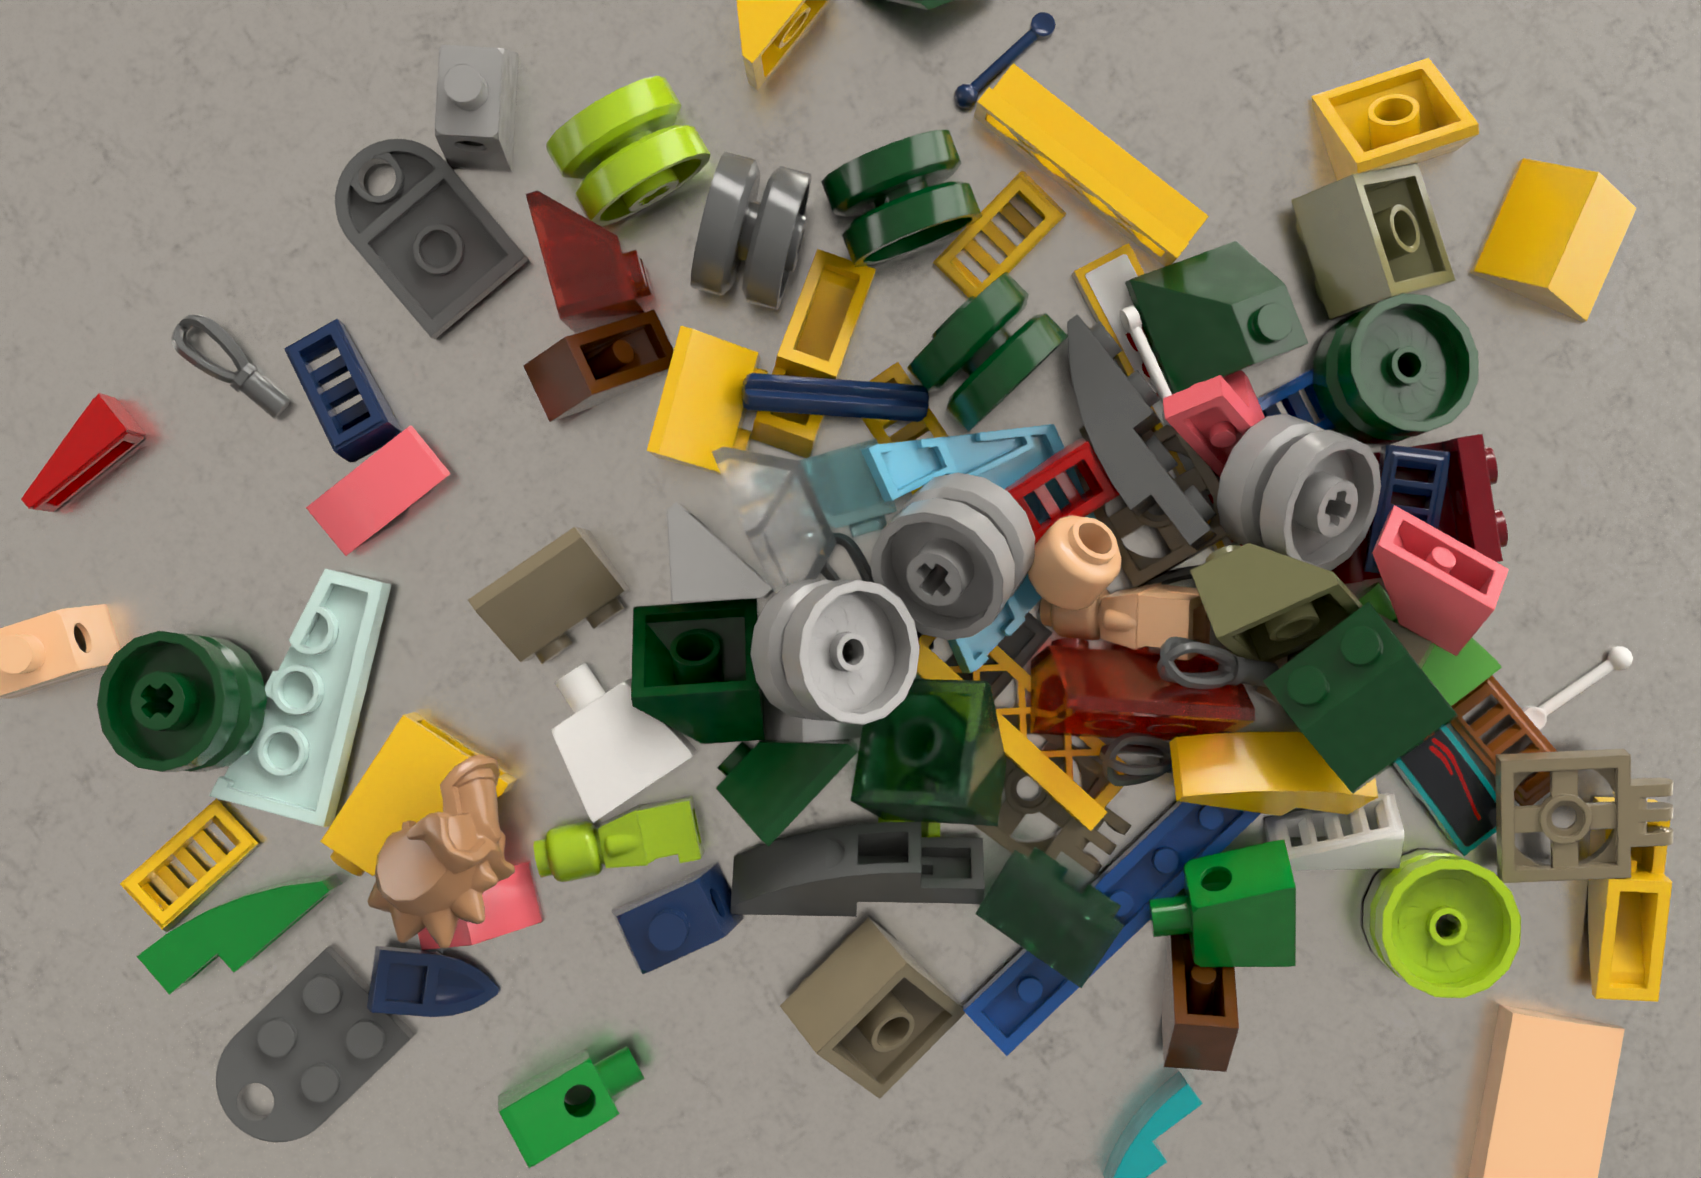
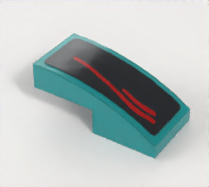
(1451, 789)

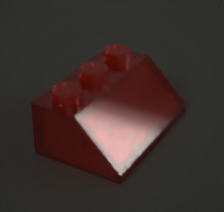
(1122, 693)

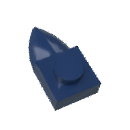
(425, 984)

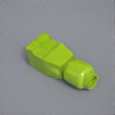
(624, 841)

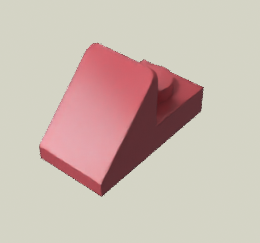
(1214, 416)

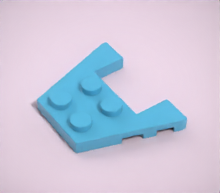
(1000, 458)

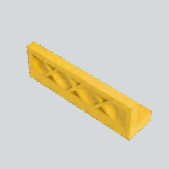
(1089, 165)
(1022, 751)

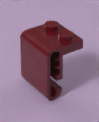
(1466, 508)

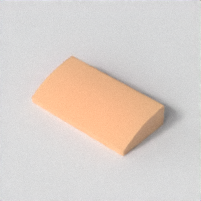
(1546, 1096)

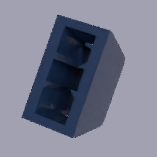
(677, 918)

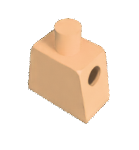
(45, 652)

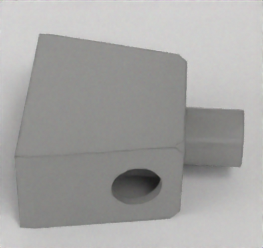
(476, 105)

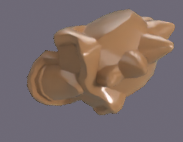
(447, 860)

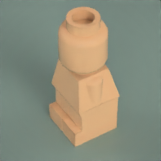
(1135, 617)

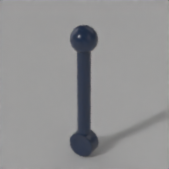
(1041, 28)

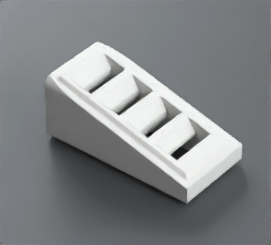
(1361, 840)

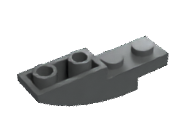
(1116, 417)
(850, 864)

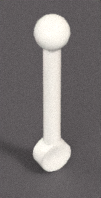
(1132, 324)
(1618, 659)

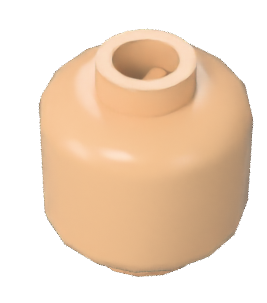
(1075, 562)

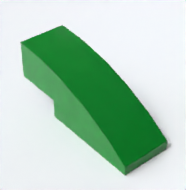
(234, 930)

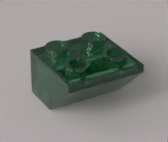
(1050, 916)

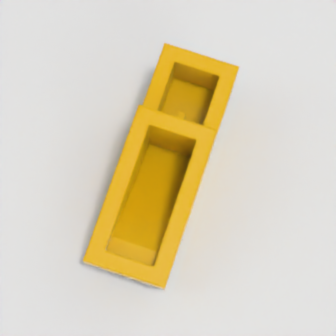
(816, 344)
(1260, 774)
(1628, 923)

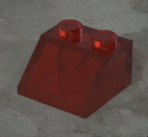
(587, 267)

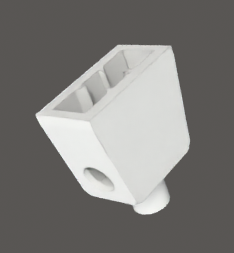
(611, 744)

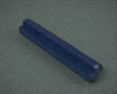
(835, 397)

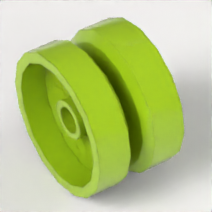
(627, 150)
(1469, 946)

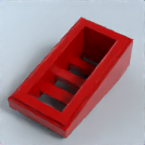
(90, 447)
(1079, 454)

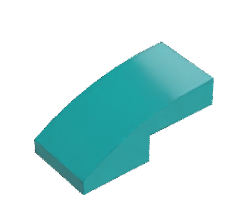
(1136, 1151)

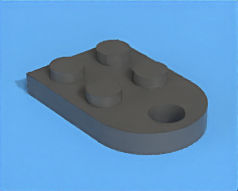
(425, 234)
(309, 1050)

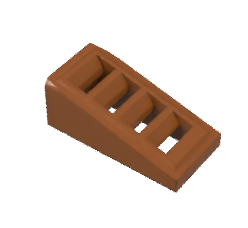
(1538, 783)

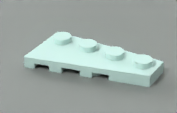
(313, 705)

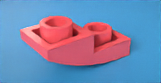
(378, 490)

